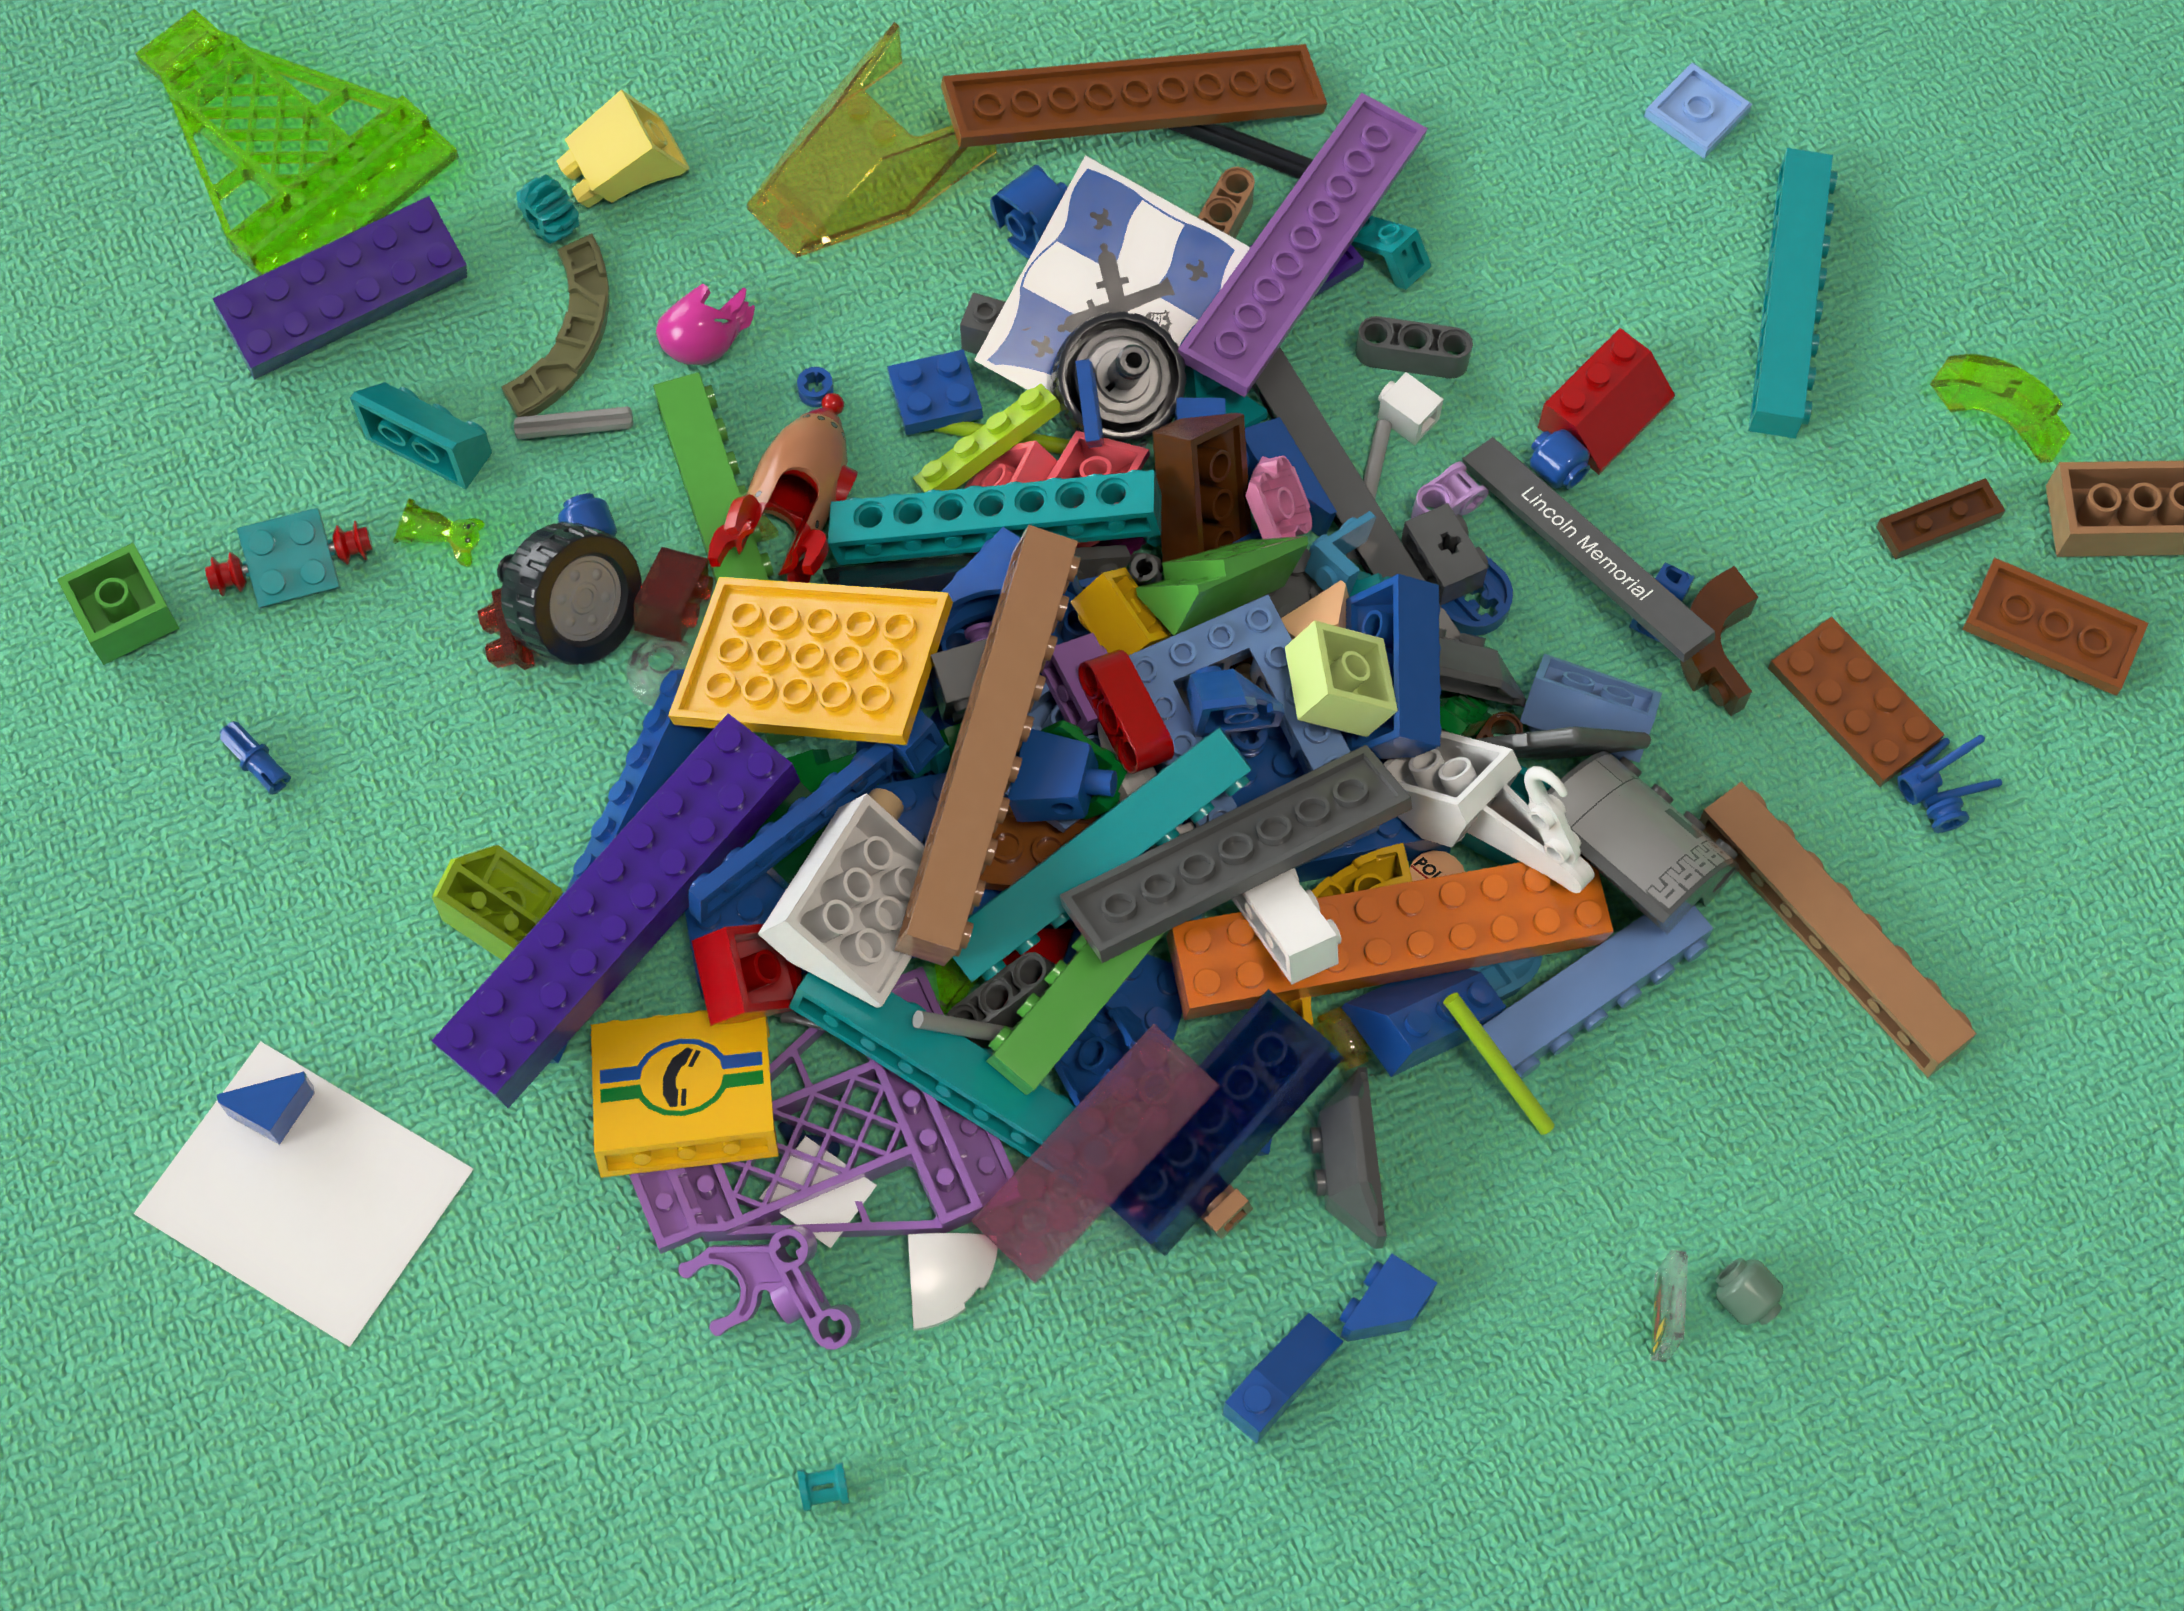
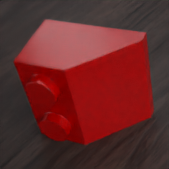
(743, 975)

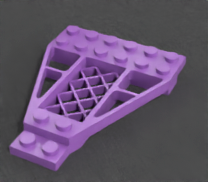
(952, 1156)

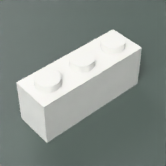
(1291, 926)

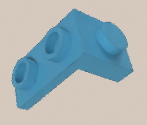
(1328, 559)

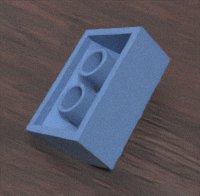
(1582, 697)

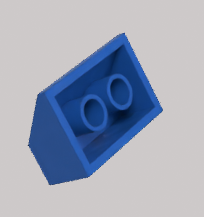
(1411, 1024)

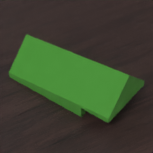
(1220, 580)

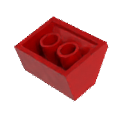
(1609, 399)

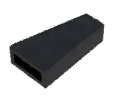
(906, 575)

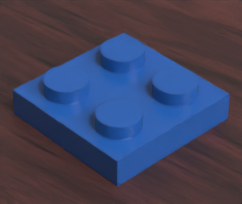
(935, 392)

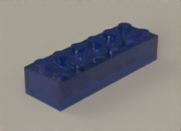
(1264, 1076)

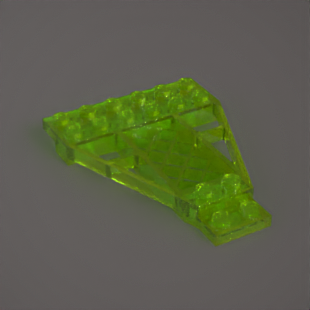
(345, 186)

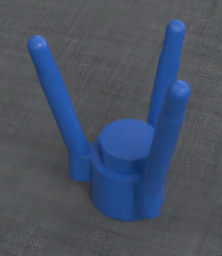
(1921, 781)

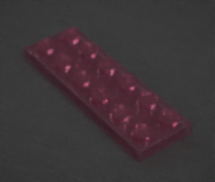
(1095, 1153)

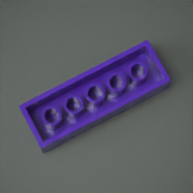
(341, 287)

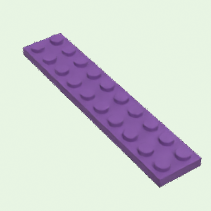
(1301, 245)

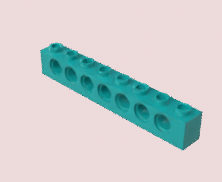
(886, 529)

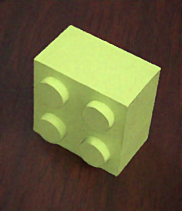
(1340, 679)

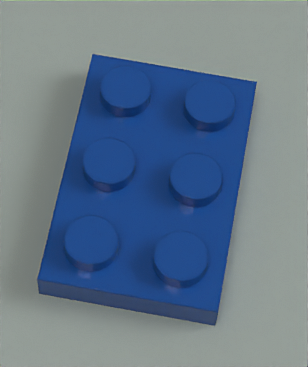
(1147, 992)

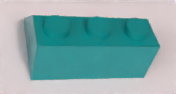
(422, 432)

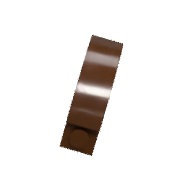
(1721, 605)

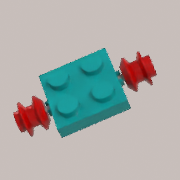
(288, 558)

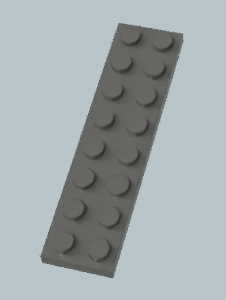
(1234, 853)

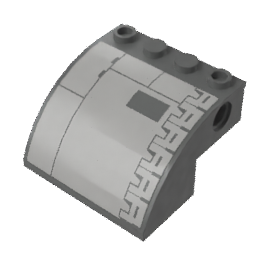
(1643, 840)

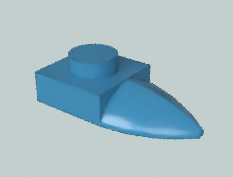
(1510, 976)

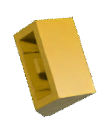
(1117, 614)

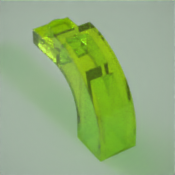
(2008, 393)

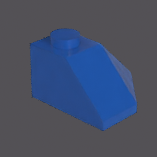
(1229, 701)

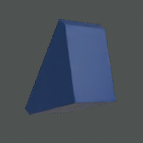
(270, 1105)

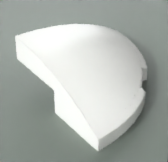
(946, 1274)

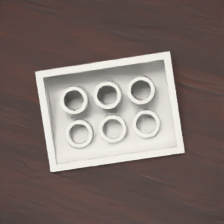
(850, 902)

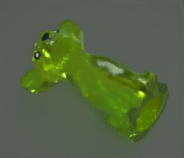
(430, 526)

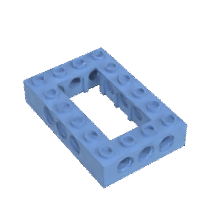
(1222, 642)

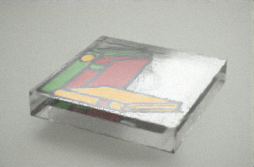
(1669, 1306)

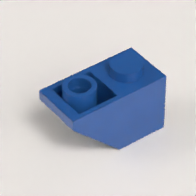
(1391, 1302)

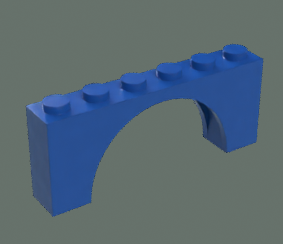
(974, 596)

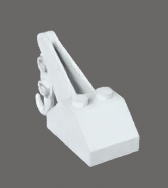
(1468, 791)

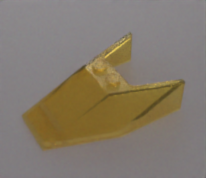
(857, 164)

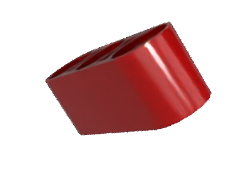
(1126, 711)

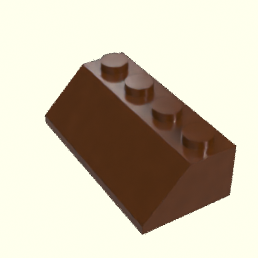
(1202, 483)

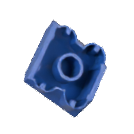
(1098, 1050)

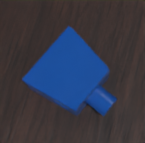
(1057, 779)

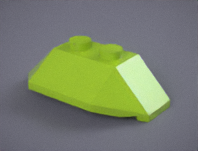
(493, 898)

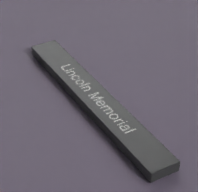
(1589, 550)

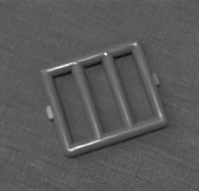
(1570, 742)

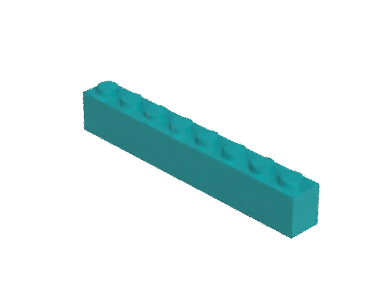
(1791, 294)
(1116, 837)
(935, 1062)

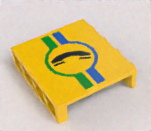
(680, 1093)

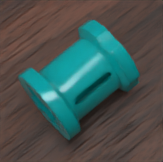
(809, 1480)

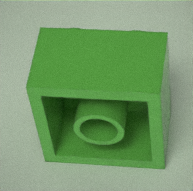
(118, 603)

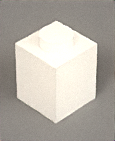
(1409, 407)

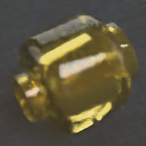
(1345, 1037)

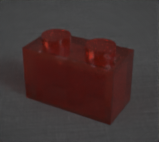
(672, 595)

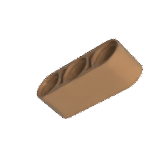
(1227, 205)

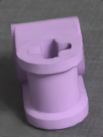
(1450, 487)

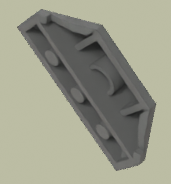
(1476, 670)
(1349, 1160)

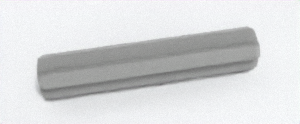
(573, 422)

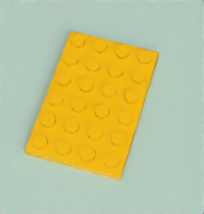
(812, 659)

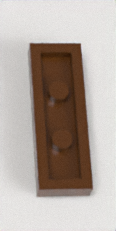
(1940, 518)

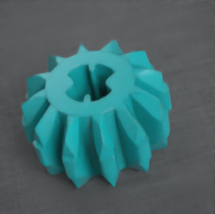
(547, 209)

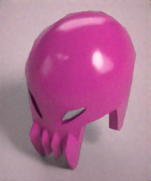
(690, 329)

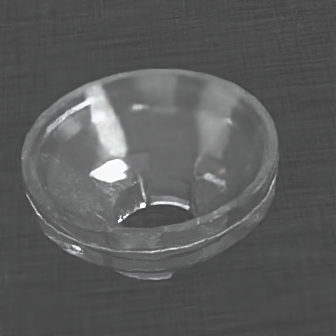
(645, 680)

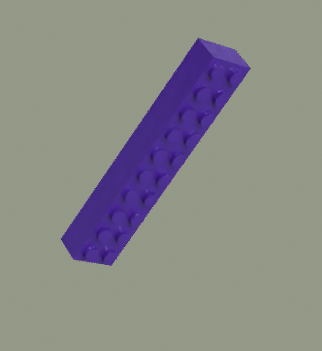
(616, 911)

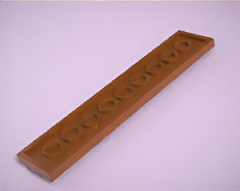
(1132, 95)

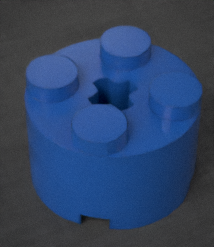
(1027, 207)

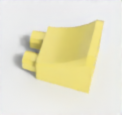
(620, 151)

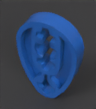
(1495, 593)

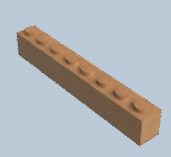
(1838, 931)

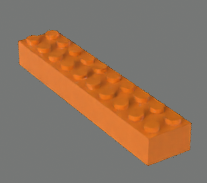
(1394, 936)

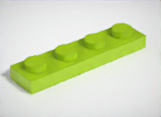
(990, 441)

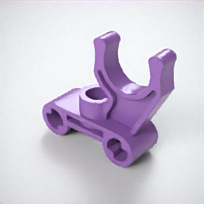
(786, 1278)

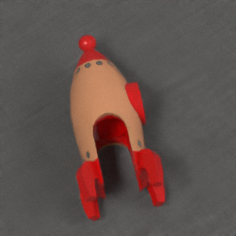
(797, 483)

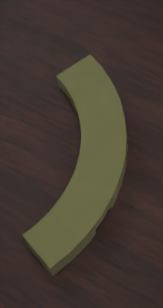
(578, 335)

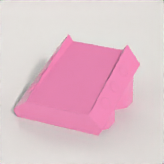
(1278, 499)

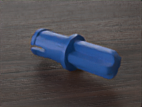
(254, 757)

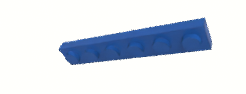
(780, 838)

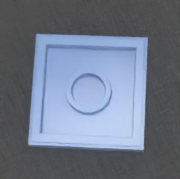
(1698, 110)

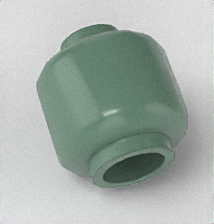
(1749, 1291)

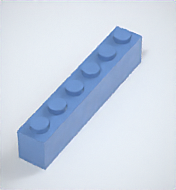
(1593, 986)

